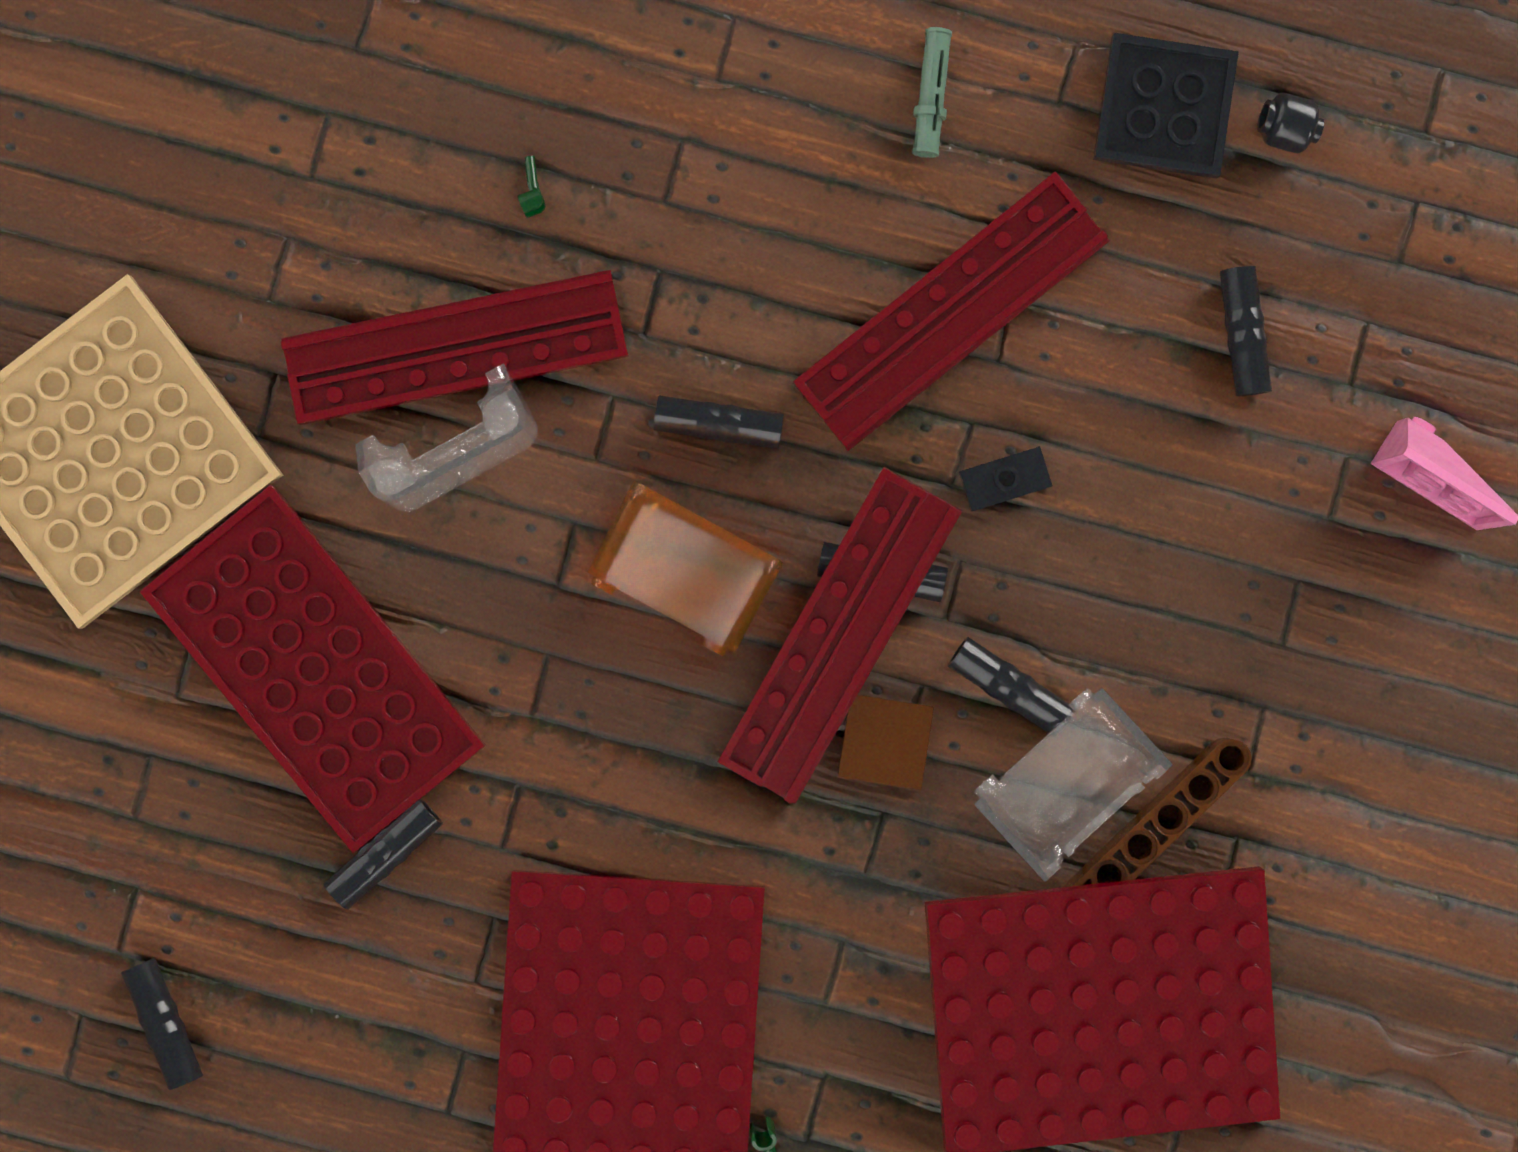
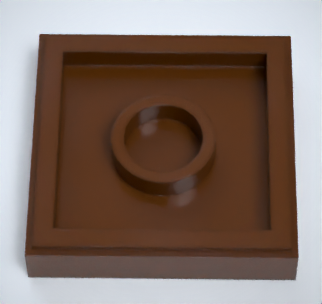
(886, 742)

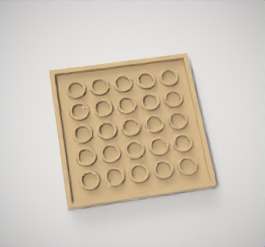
(117, 452)

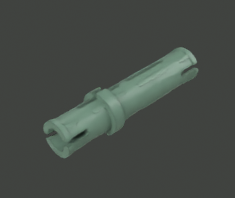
(932, 91)

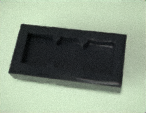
(1005, 479)

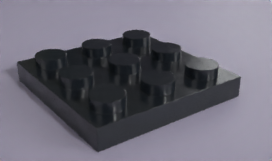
(1165, 105)

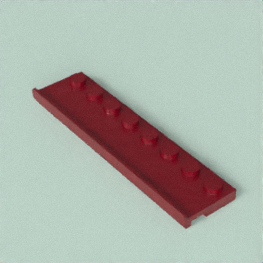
(951, 311)
(453, 347)
(839, 635)

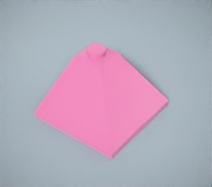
(1440, 475)

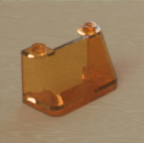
(684, 567)

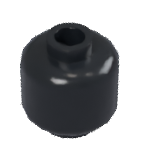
(1290, 123)

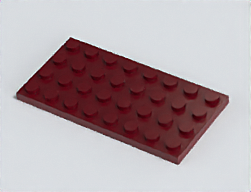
(312, 668)

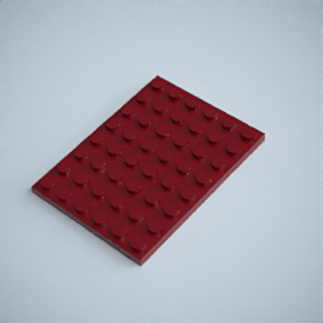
(1103, 1010)
(628, 1014)

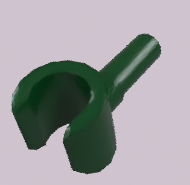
(531, 201)
(765, 1140)

